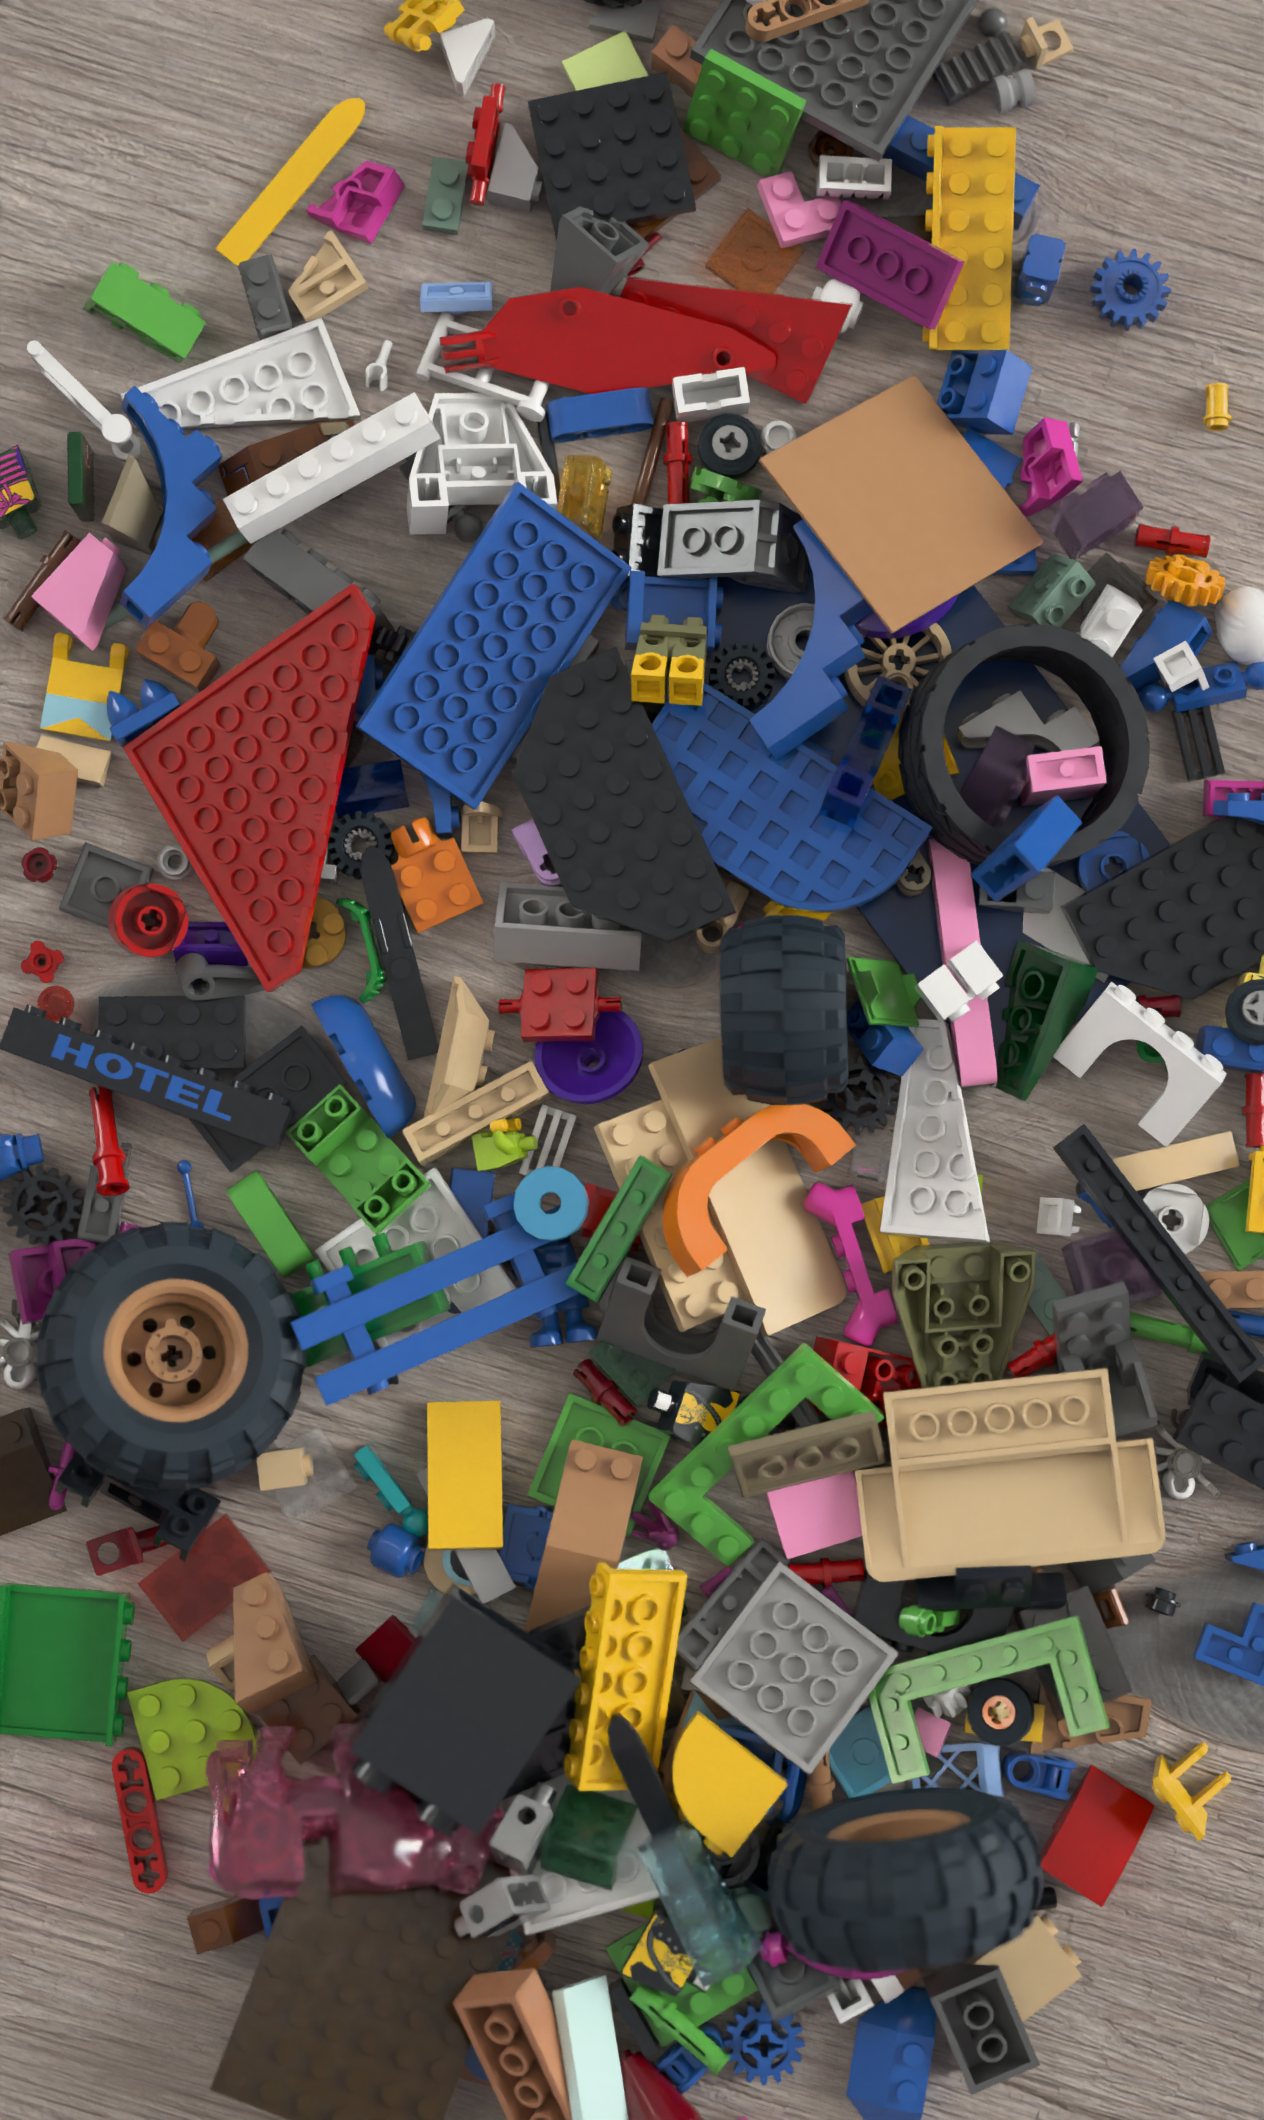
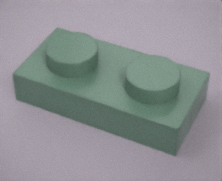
(445, 195)
(1044, 1292)

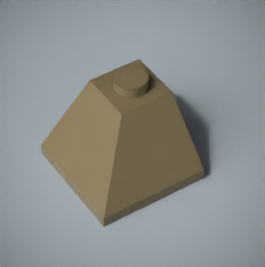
(133, 511)

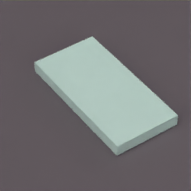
(590, 2050)

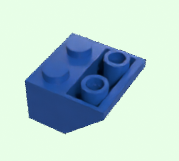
(984, 390)

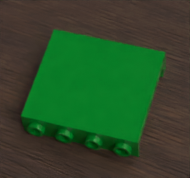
(63, 1661)

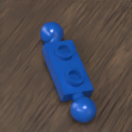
(1224, 682)

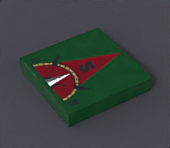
(80, 476)

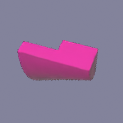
(360, 202)
(1048, 465)

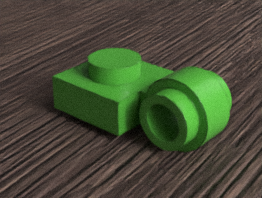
(923, 1622)

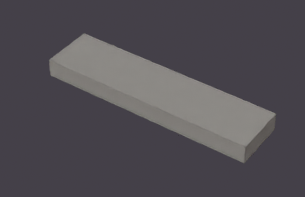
(482, 1567)

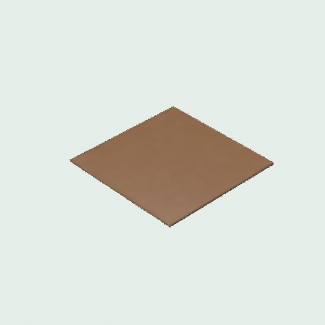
(901, 503)

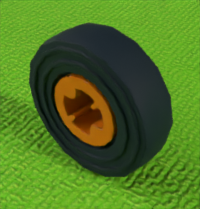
(1011, 1728)

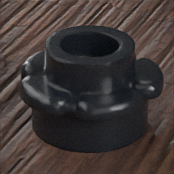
(1162, 1601)

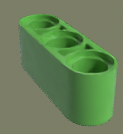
(270, 1223)

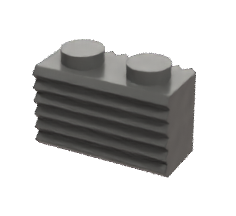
(265, 296)

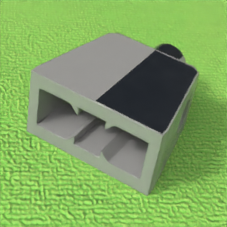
(518, 1843)
(501, 1907)

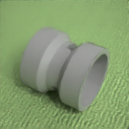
(1010, 90)

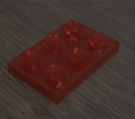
(203, 1585)

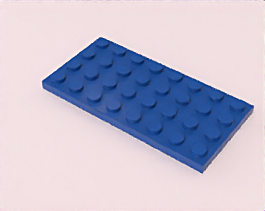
(492, 644)

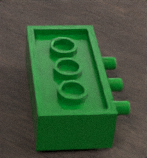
(366, 1276)

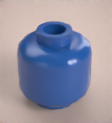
(395, 1550)

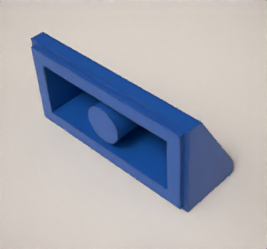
(473, 1191)

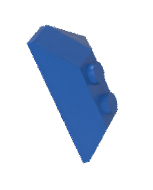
(893, 2057)

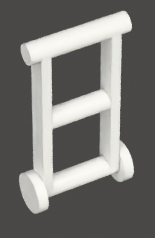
(527, 406)
(114, 427)

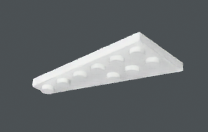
(932, 1162)

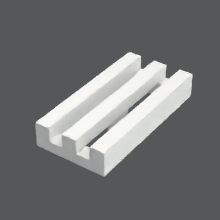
(557, 1115)

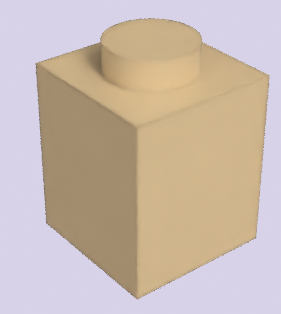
(284, 1468)

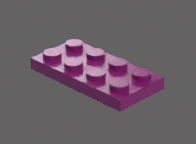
(889, 264)

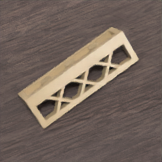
(473, 1113)

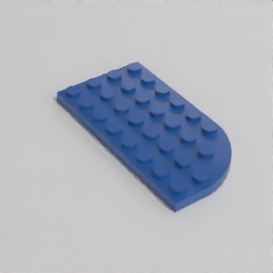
(765, 812)

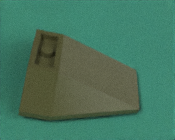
(962, 1308)

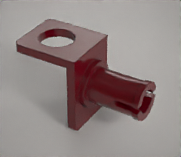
(130, 1546)

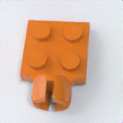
(432, 876)

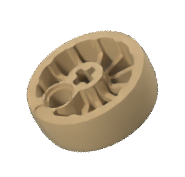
(933, 633)

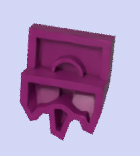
(40, 1271)

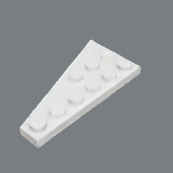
(267, 382)

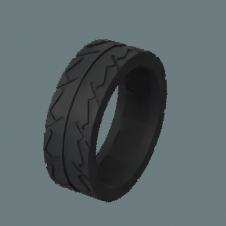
(1087, 671)

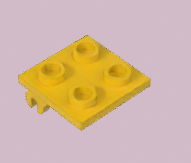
(1189, 1809)

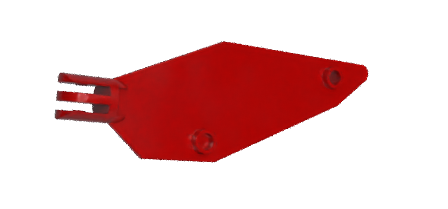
(601, 343)

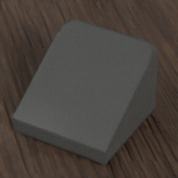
(358, 1681)

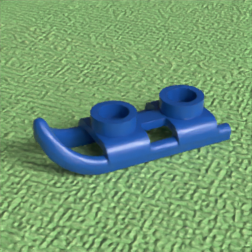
(792, 1794)

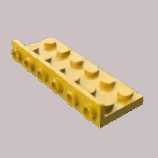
(974, 223)
(624, 1668)

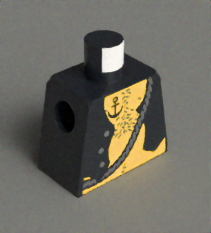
(691, 1410)
(661, 1958)

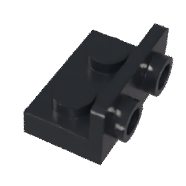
(638, 537)

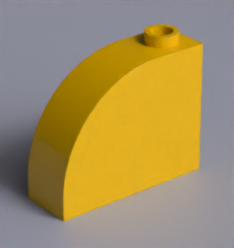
(721, 1784)

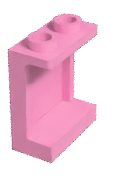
(1065, 774)
(816, 1514)

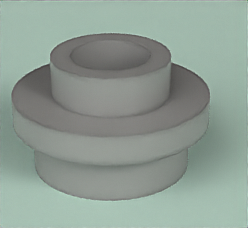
(164, 858)

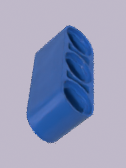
(600, 414)

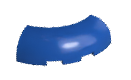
(367, 1061)

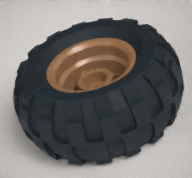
(106, 1404)
(905, 1879)

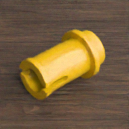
(1216, 407)

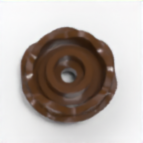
(823, 142)

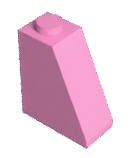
(84, 589)

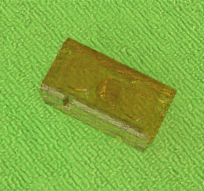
(585, 492)

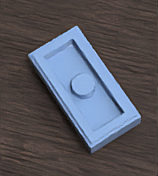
(456, 297)

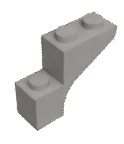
(1015, 714)

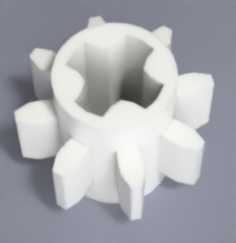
(948, 1702)

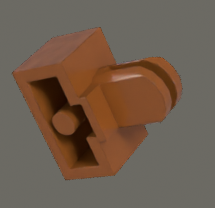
(182, 650)

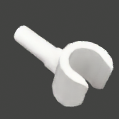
(378, 370)

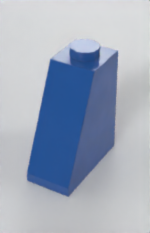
(1027, 849)

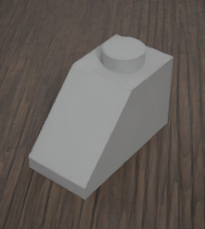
(514, 174)

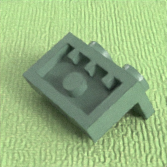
(1053, 592)

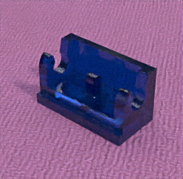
(372, 788)

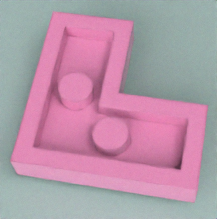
(791, 216)

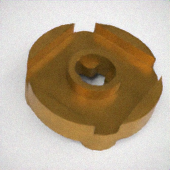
(331, 939)

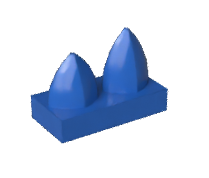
(130, 722)

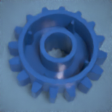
(1126, 308)

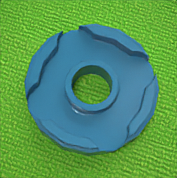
(529, 1203)

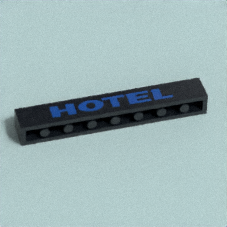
(147, 1078)

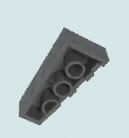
(304, 576)

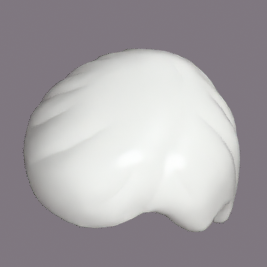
(1241, 624)

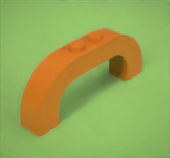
(685, 1212)

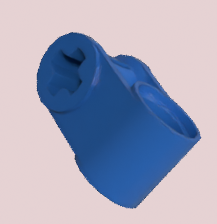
(1046, 1773)
(682, 2065)

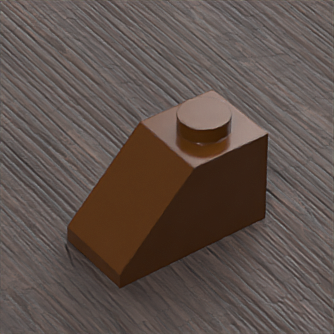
(224, 1923)

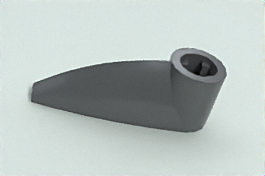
(214, 981)

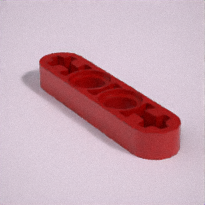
(135, 1820)

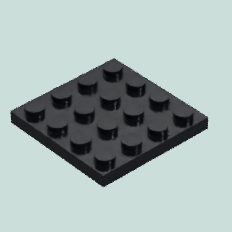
(613, 151)

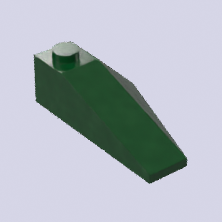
(1042, 1007)

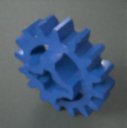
(748, 2042)

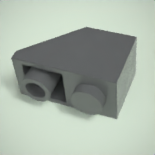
(1031, 897)

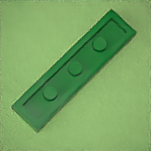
(619, 1228)

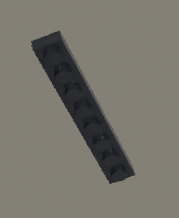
(1159, 1254)

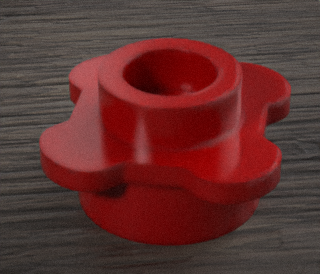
(46, 971)

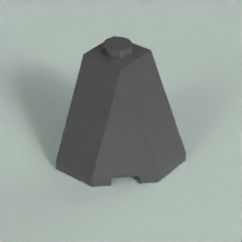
(594, 252)

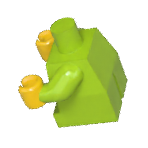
(499, 1149)

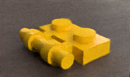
(421, 18)

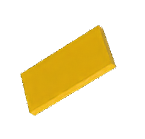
(464, 1475)

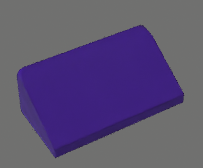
(213, 942)

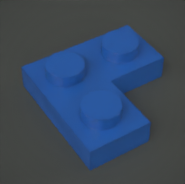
(1234, 1653)

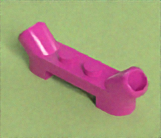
(873, 1309)

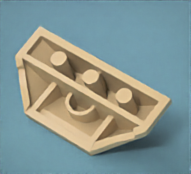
(461, 1050)

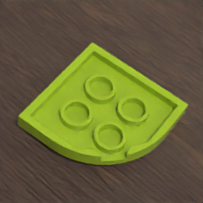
(180, 1728)

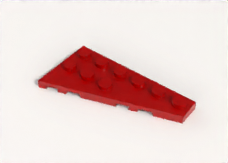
(793, 328)

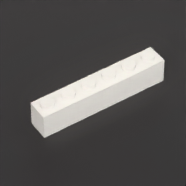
(331, 468)

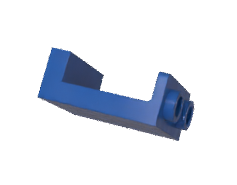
(674, 599)

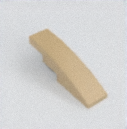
(1179, 1161)

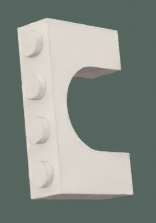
(1190, 1073)

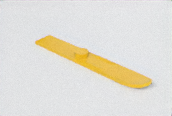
(292, 181)

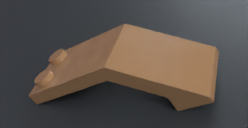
(584, 1528)

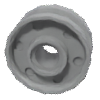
(786, 628)

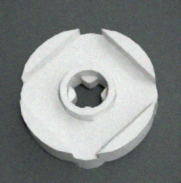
(1187, 1207)

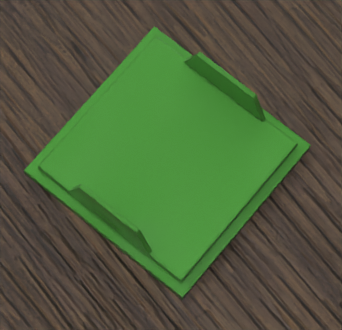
(884, 992)
(1228, 1221)

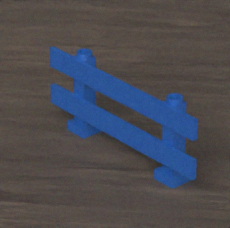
(349, 1312)

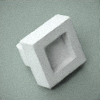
(1056, 1216)

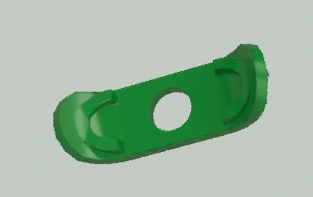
(375, 977)

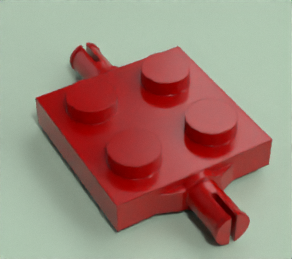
(482, 151)
(560, 1005)

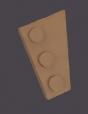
(1126, 1718)

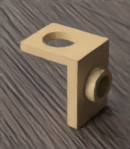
(1036, 48)

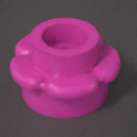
(774, 1948)

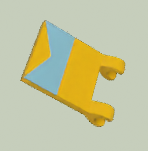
(79, 691)

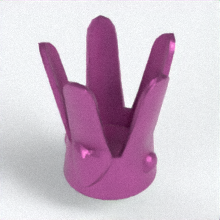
(661, 1532)

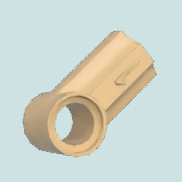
(738, 897)

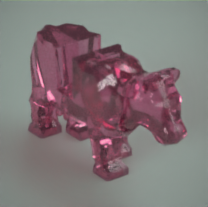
(372, 1836)

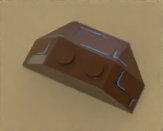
(275, 452)

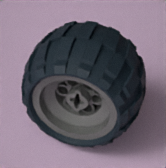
(784, 1010)

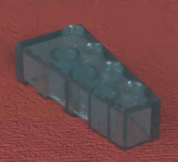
(699, 1904)

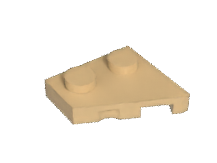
(326, 281)

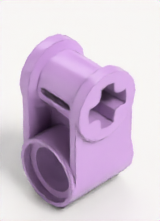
(535, 851)

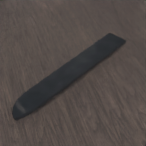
(398, 955)
(641, 1776)

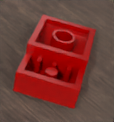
(1095, 1835)

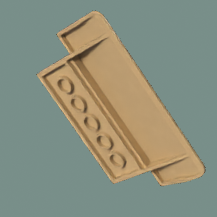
(757, 1209)
(1007, 1479)

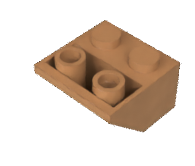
(37, 790)

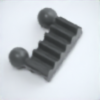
(975, 68)

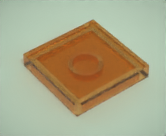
(752, 256)

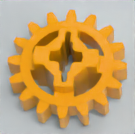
(1185, 580)

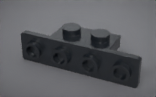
(991, 1589)

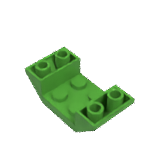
(359, 1159)

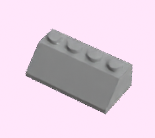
(543, 928)

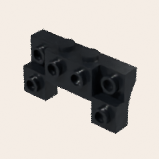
(178, 1511)

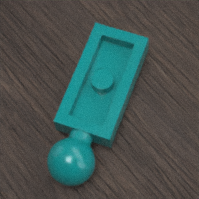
(391, 1494)

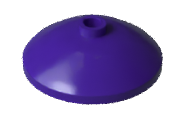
(566, 1063)

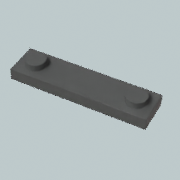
(725, 1604)

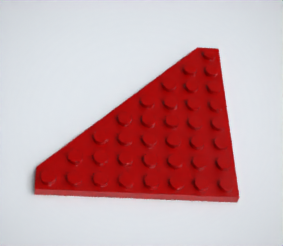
(257, 774)

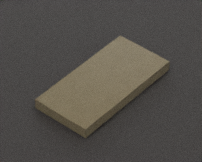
(807, 1454)

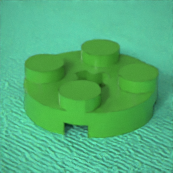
(717, 485)

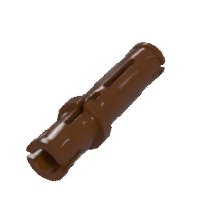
(25, 605)

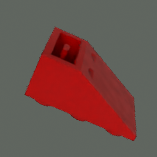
(868, 1370)

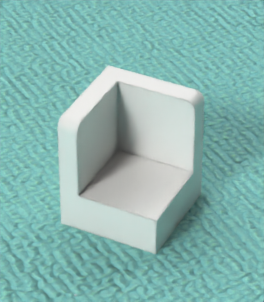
(1180, 667)

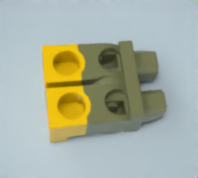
(674, 648)

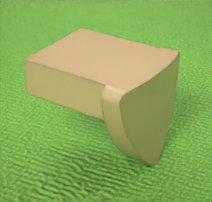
(480, 829)

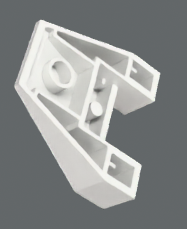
(474, 461)

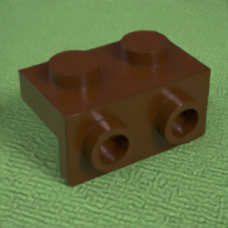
(535, 1951)

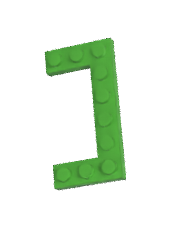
(684, 1488)
(1053, 1643)

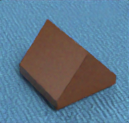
(1111, 1607)

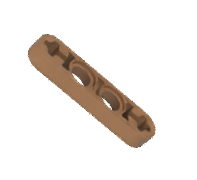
(784, 23)

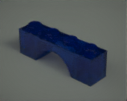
(865, 751)

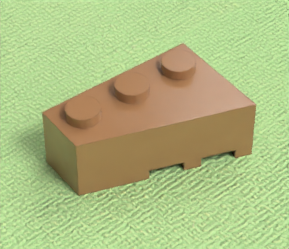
(266, 1646)

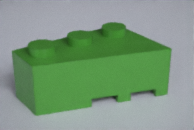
(146, 311)

